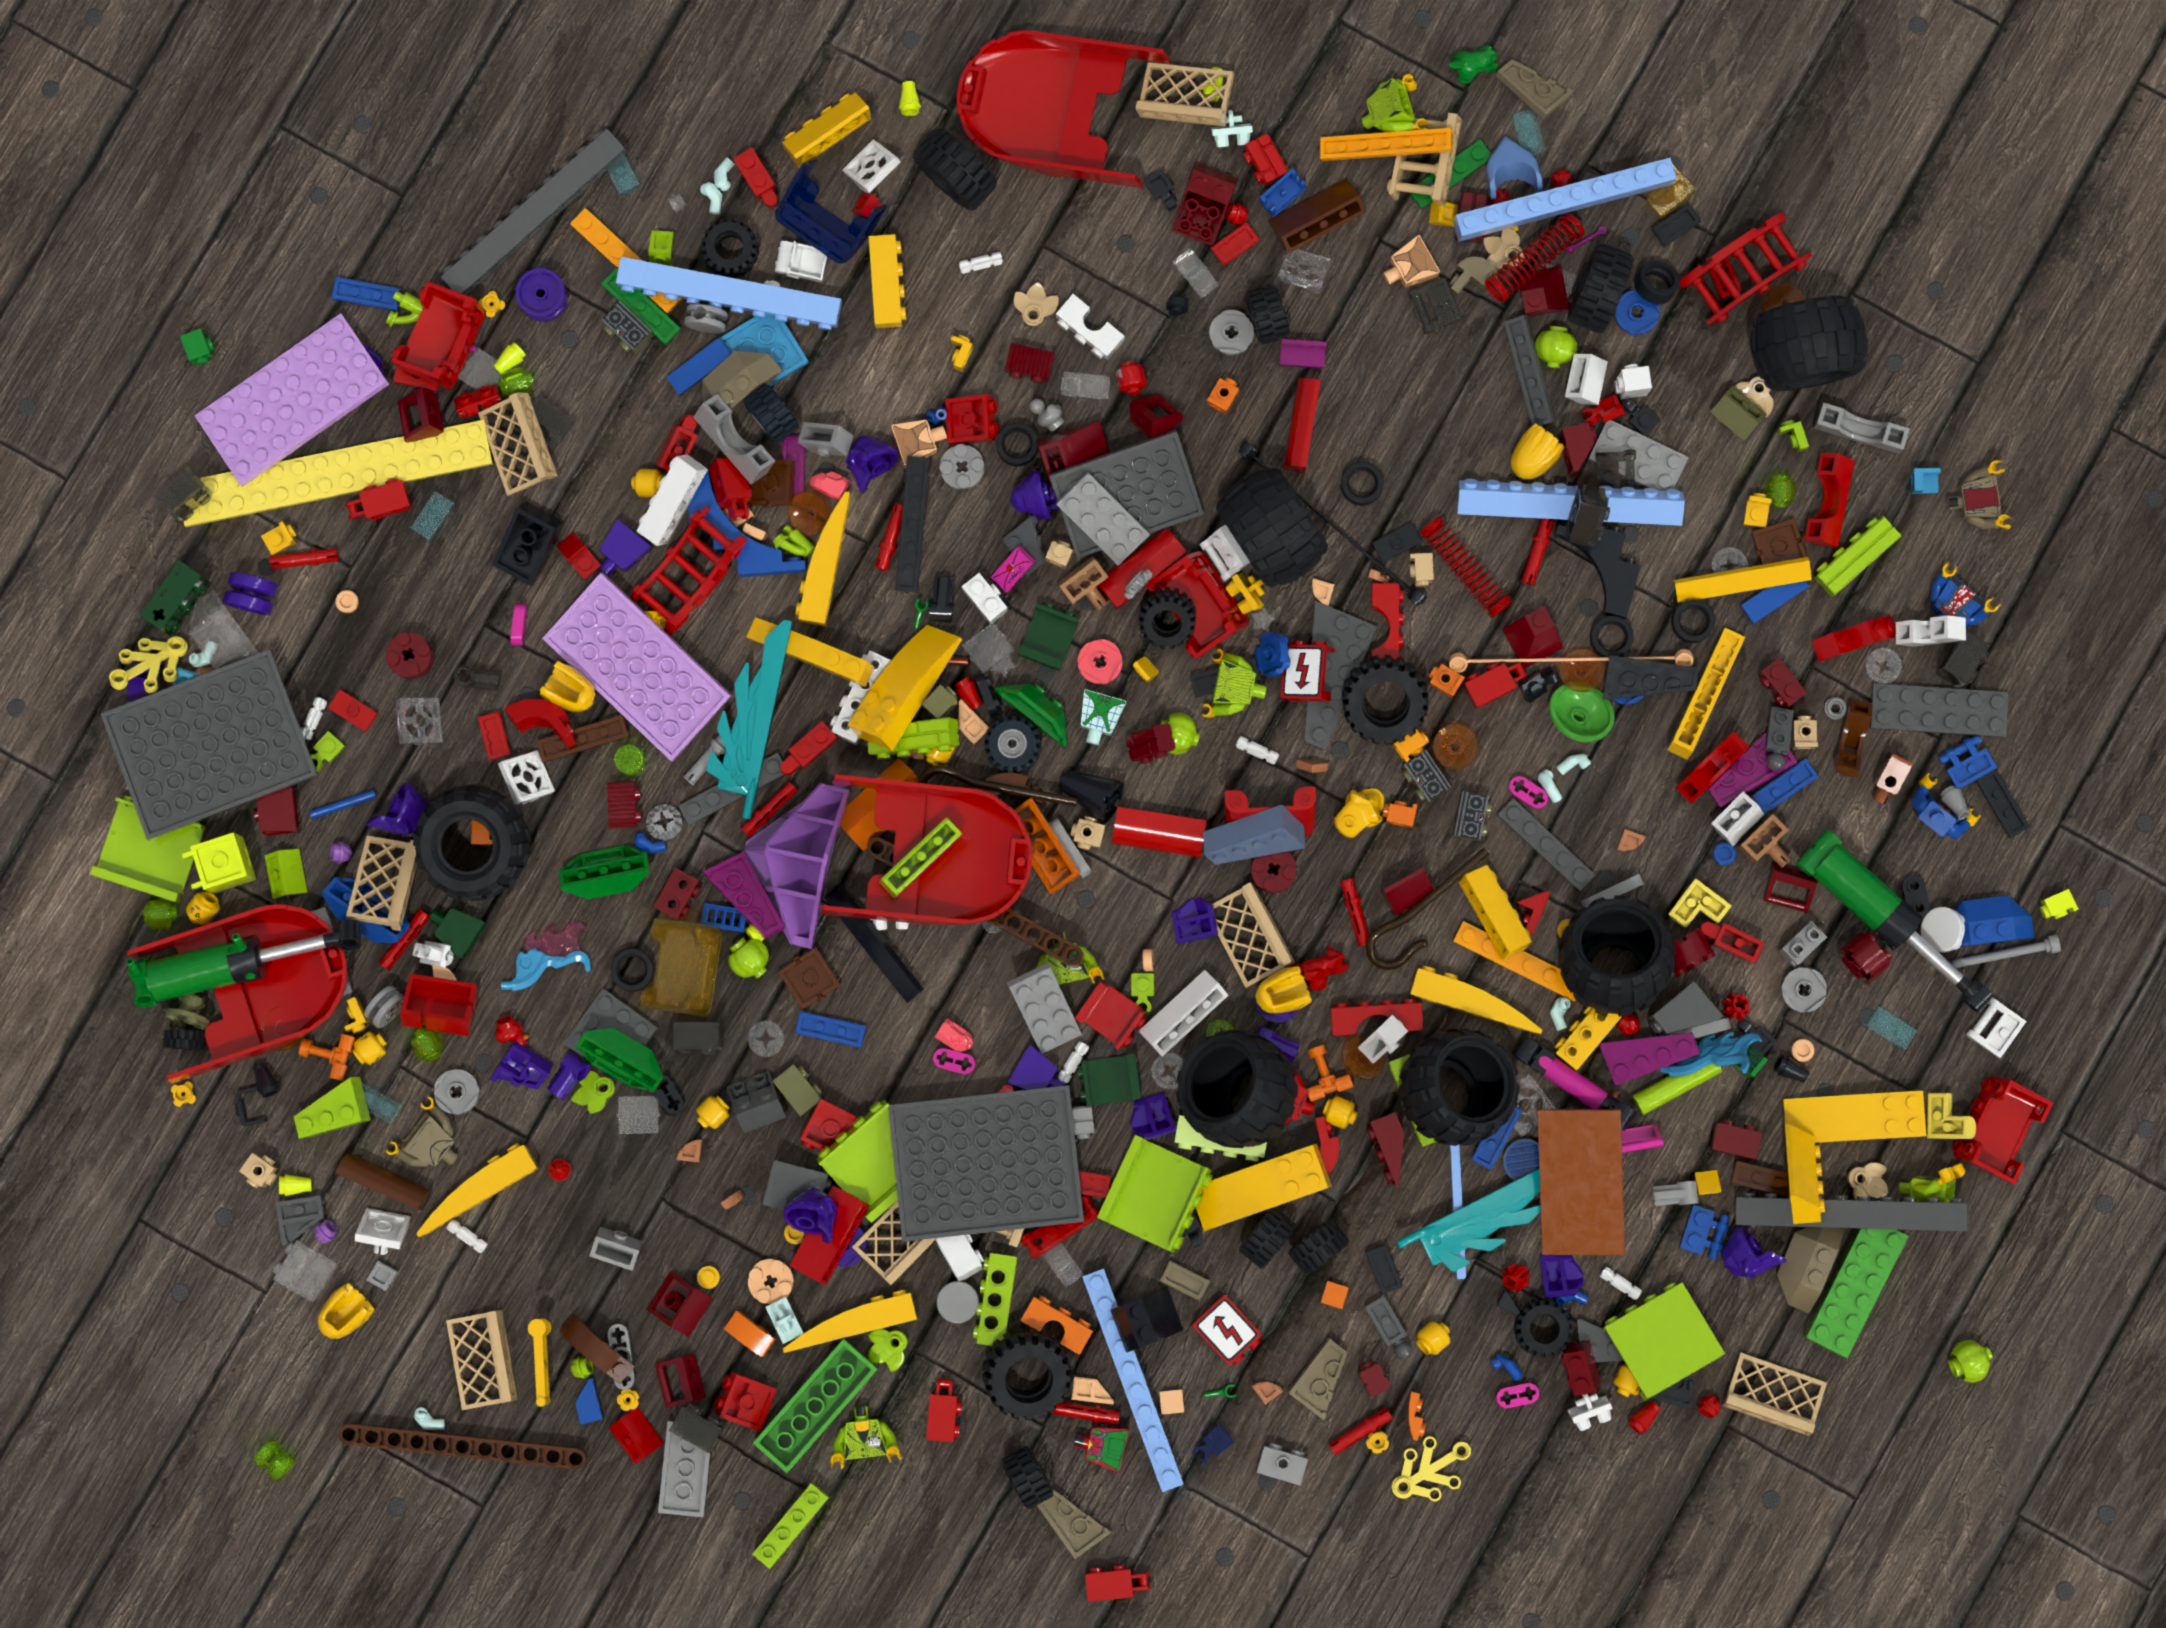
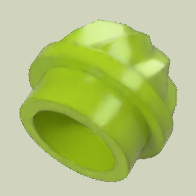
(581, 1367)

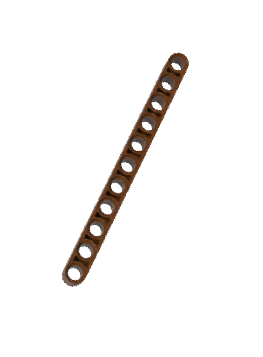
(1004, 919)
(452, 1441)

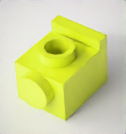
(2058, 905)

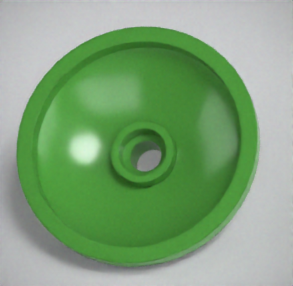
(1593, 714)

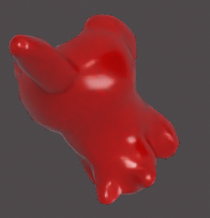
(1318, 969)

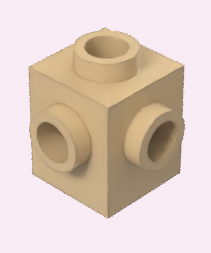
(1086, 842)
(251, 1170)

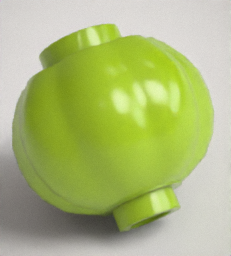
(1556, 346)
(1183, 732)
(748, 958)
(1970, 1361)

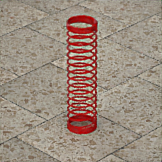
(1499, 286)
(1501, 603)

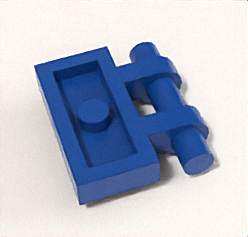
(1971, 768)
(1697, 1231)

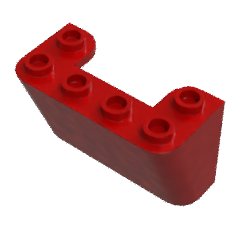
(2002, 1120)

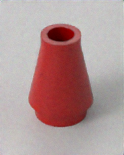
(968, 692)
(1642, 1419)

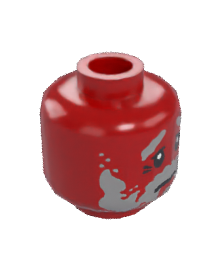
(1131, 378)

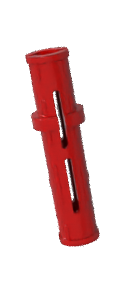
(890, 538)
(1540, 541)
(304, 558)
(769, 809)
(1352, 902)
(398, 949)
(1094, 1414)
(1358, 1432)

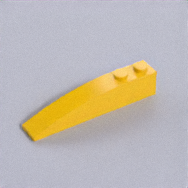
(822, 570)
(817, 654)
(1706, 694)
(1466, 998)
(482, 1185)
(862, 1319)

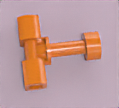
(337, 1056)
(1327, 1083)

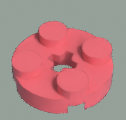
(1094, 650)

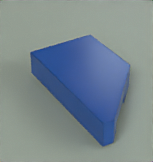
(588, 1404)

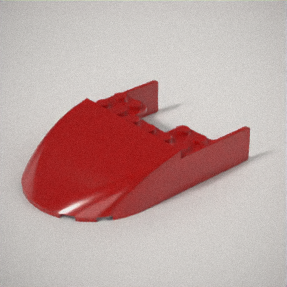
(1036, 97)
(970, 879)
(302, 985)

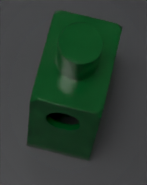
(457, 930)

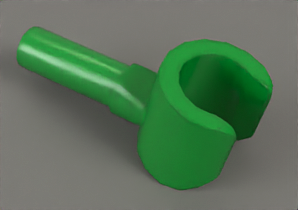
(920, 610)
(1221, 1392)

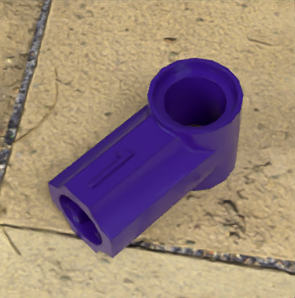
(1287, 1046)
(572, 1071)

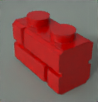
(1265, 159)

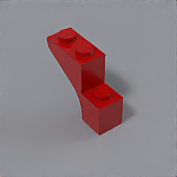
(1854, 638)

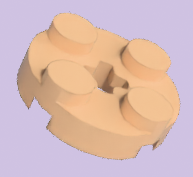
(759, 1274)

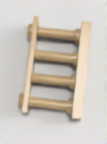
(1441, 170)

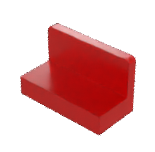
(636, 1435)

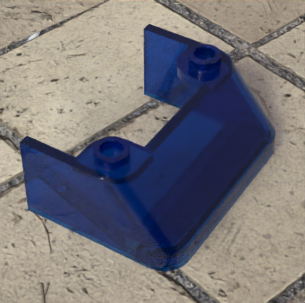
(817, 225)

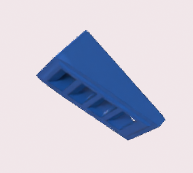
(742, 921)

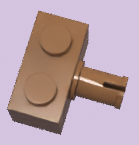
(1083, 582)
(1765, 841)

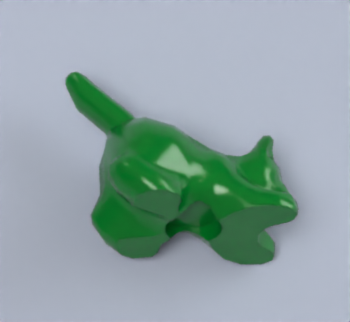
(1471, 63)

